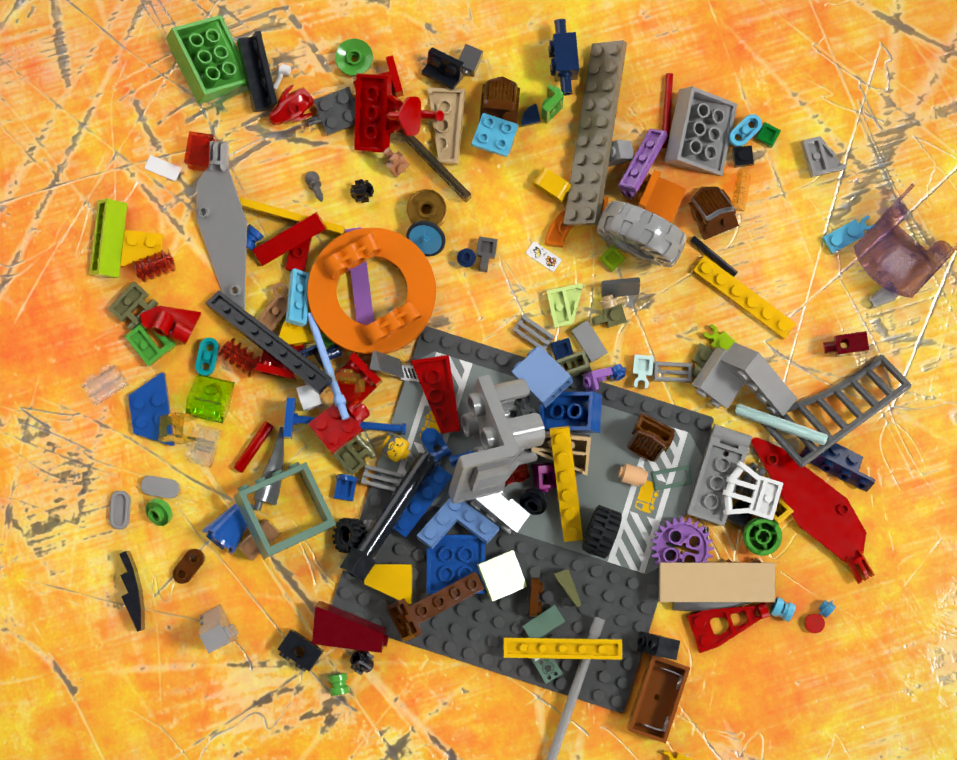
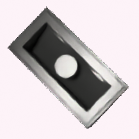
(620, 287)
(386, 364)

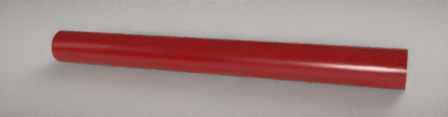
(667, 106)

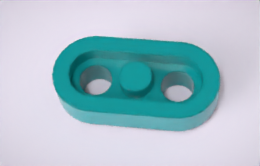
(205, 356)

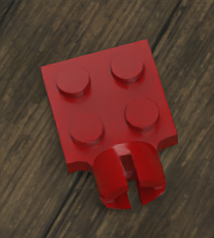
(337, 432)

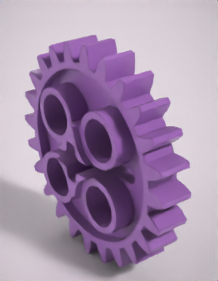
(686, 531)

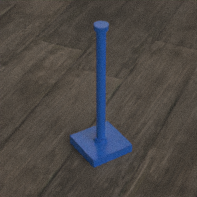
(292, 419)

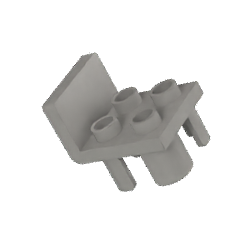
(499, 438)

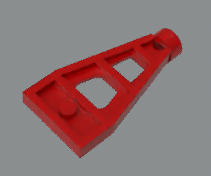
(703, 632)

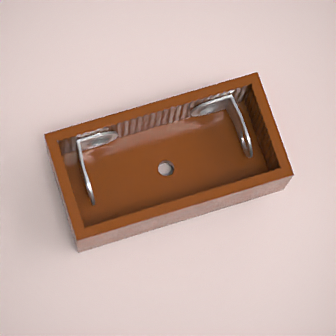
(651, 716)

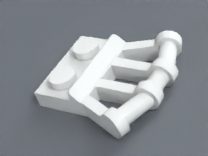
(764, 496)

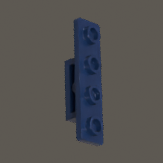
(842, 464)

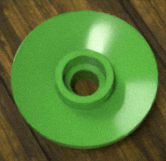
(354, 48)

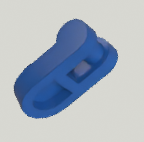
(430, 438)

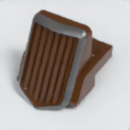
(713, 211)

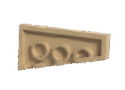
(449, 130)

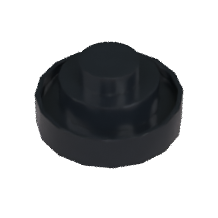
(533, 501)

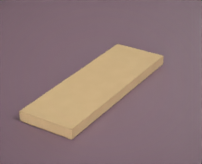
(716, 582)

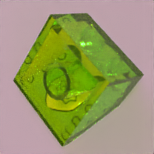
(210, 398)

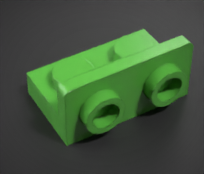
(552, 103)

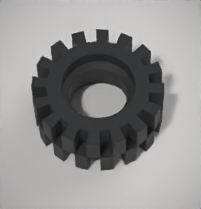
(341, 536)

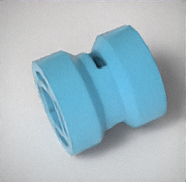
(782, 609)

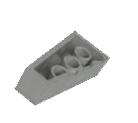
(759, 378)

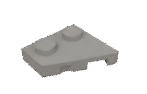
(820, 157)

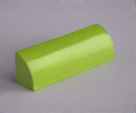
(108, 238)

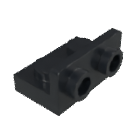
(443, 68)

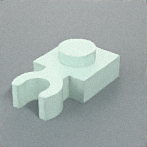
(642, 367)

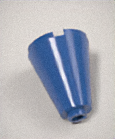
(227, 529)

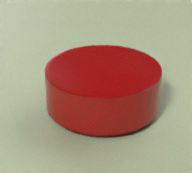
(814, 623)

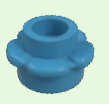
(826, 608)

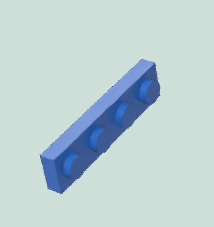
(422, 500)

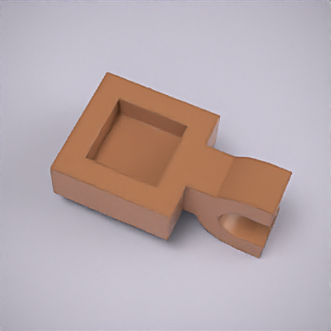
(397, 162)

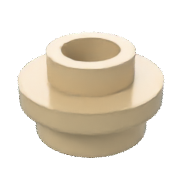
(608, 301)

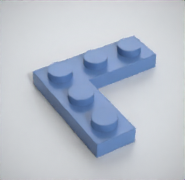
(460, 513)

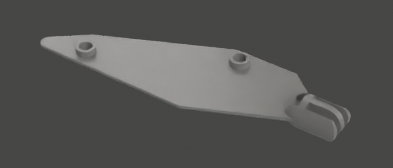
(223, 223)

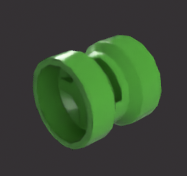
(338, 682)

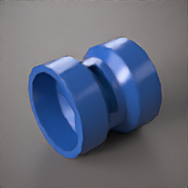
(253, 236)

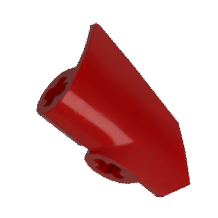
(170, 322)

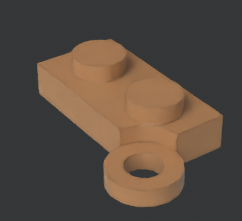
(276, 309)

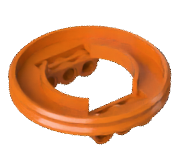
(395, 328)

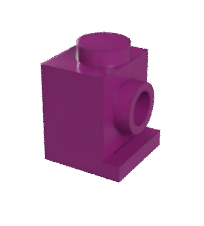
(549, 480)

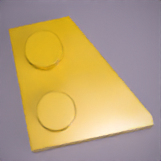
(139, 245)
(296, 335)

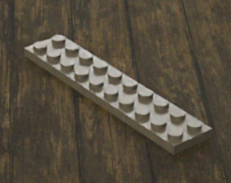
(595, 133)

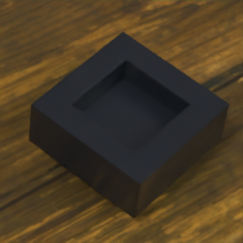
(742, 156)

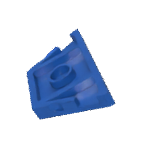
(148, 405)

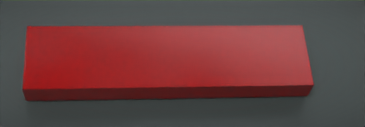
(289, 238)

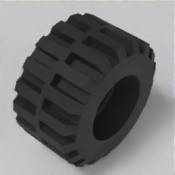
(602, 531)

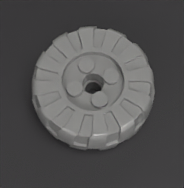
(641, 233)

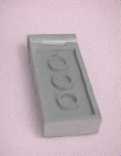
(707, 496)

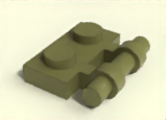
(129, 302)
(351, 458)

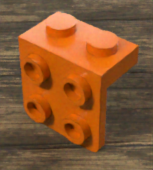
(660, 196)

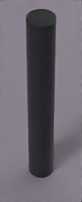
(713, 256)

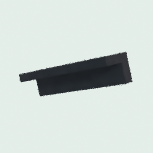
(257, 72)

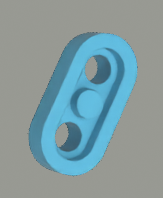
(745, 131)

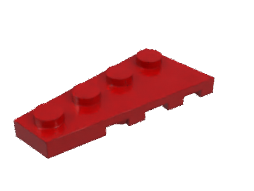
(438, 388)

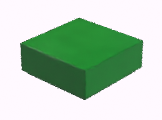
(768, 134)

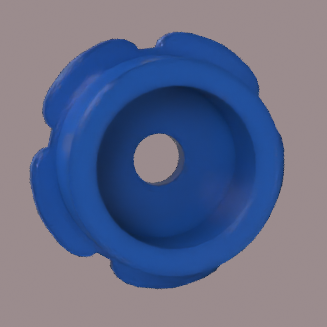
(618, 372)

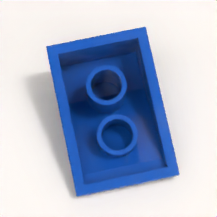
(573, 409)

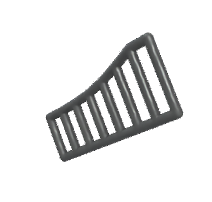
(836, 390)

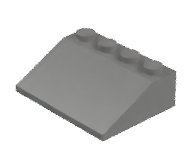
(700, 131)

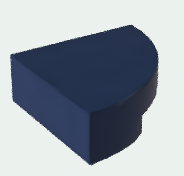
(531, 116)

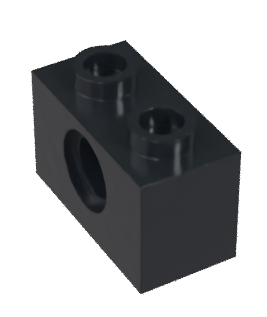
(658, 645)
(311, 655)

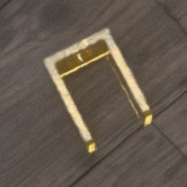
(177, 420)

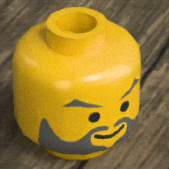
(395, 448)

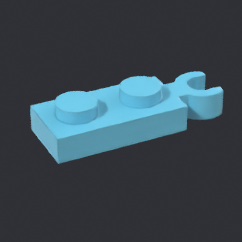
(846, 235)

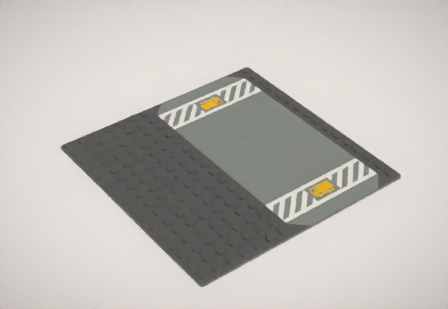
(617, 588)

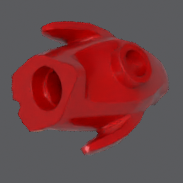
(291, 106)

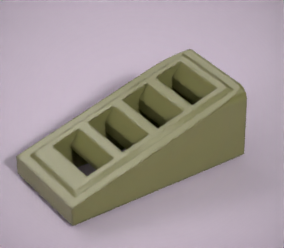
(579, 370)
(565, 580)

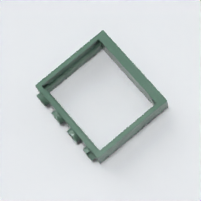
(254, 525)

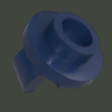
(466, 257)

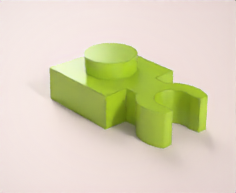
(720, 340)

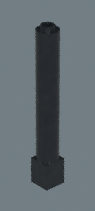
(360, 560)

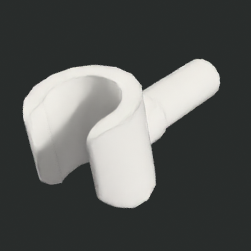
(283, 70)

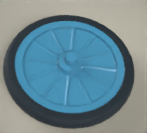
(427, 237)

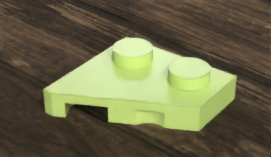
(564, 304)

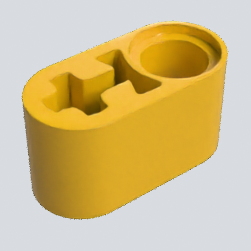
(552, 184)

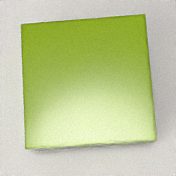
(612, 258)

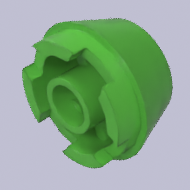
(762, 536)

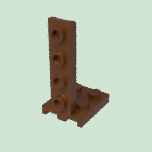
(408, 617)

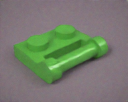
(146, 346)

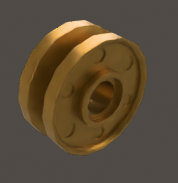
(427, 198)

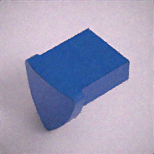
(345, 487)

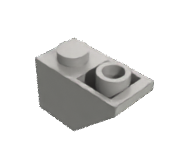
(620, 152)

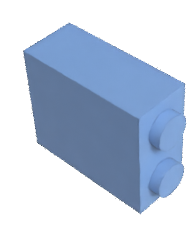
(543, 375)

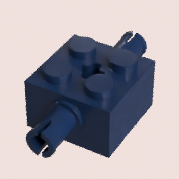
(565, 56)

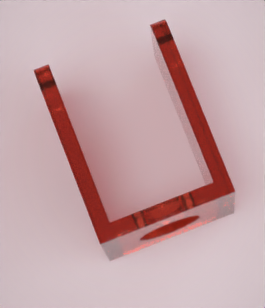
(198, 150)

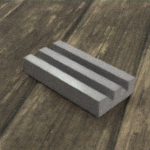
(536, 326)
(676, 372)
(377, 477)

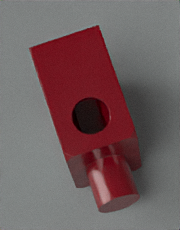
(856, 342)

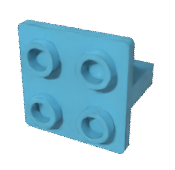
(495, 135)

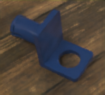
(332, 353)

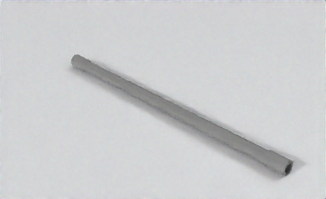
(594, 633)

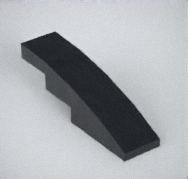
(134, 598)

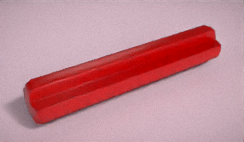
(253, 447)

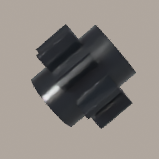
(362, 191)
(362, 662)

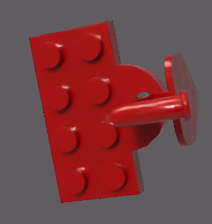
(377, 113)

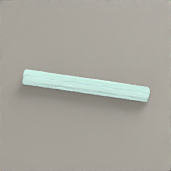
(781, 424)

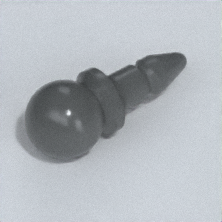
(312, 180)

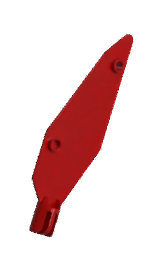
(818, 508)

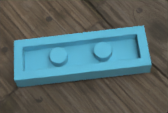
(297, 298)

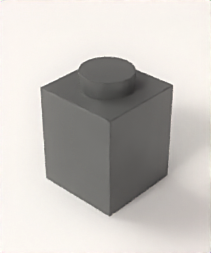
(471, 57)

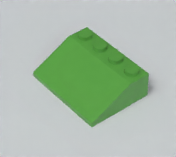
(207, 58)

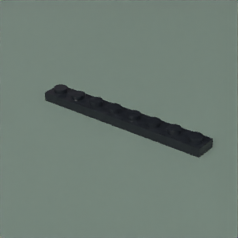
(269, 342)

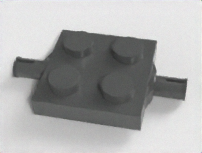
(335, 111)

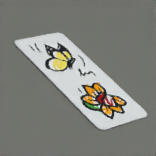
(543, 256)

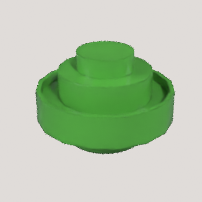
(159, 512)

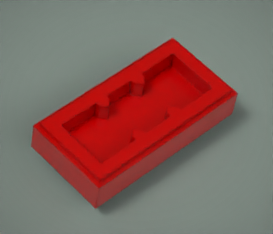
(298, 256)

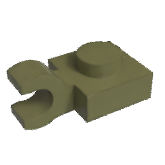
(612, 317)
(701, 357)

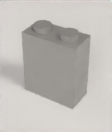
(717, 381)

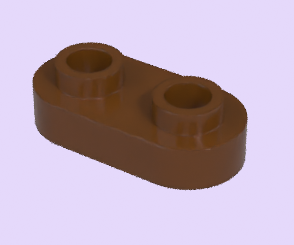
(189, 567)
(536, 589)

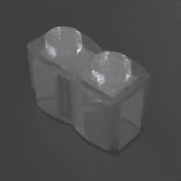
(204, 448)

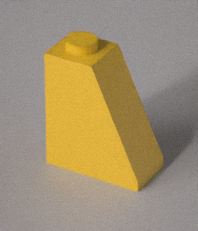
(392, 580)

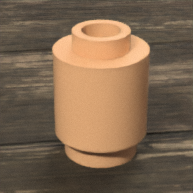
(633, 475)

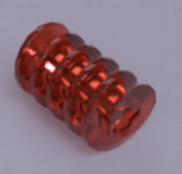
(154, 266)
(240, 357)

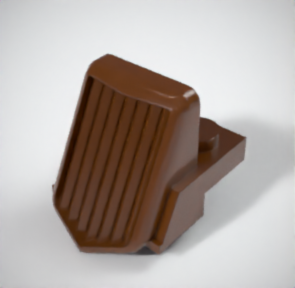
(500, 99)
(650, 438)

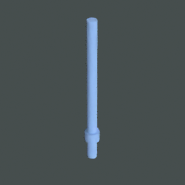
(339, 399)

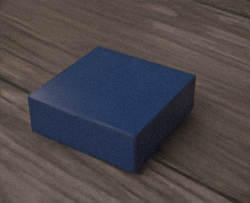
(561, 348)

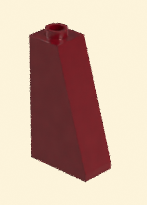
(345, 630)

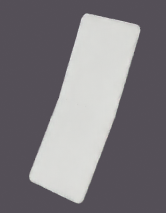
(162, 168)

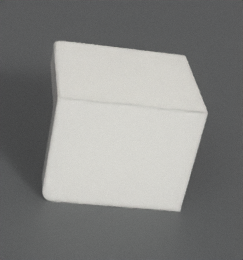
(309, 398)

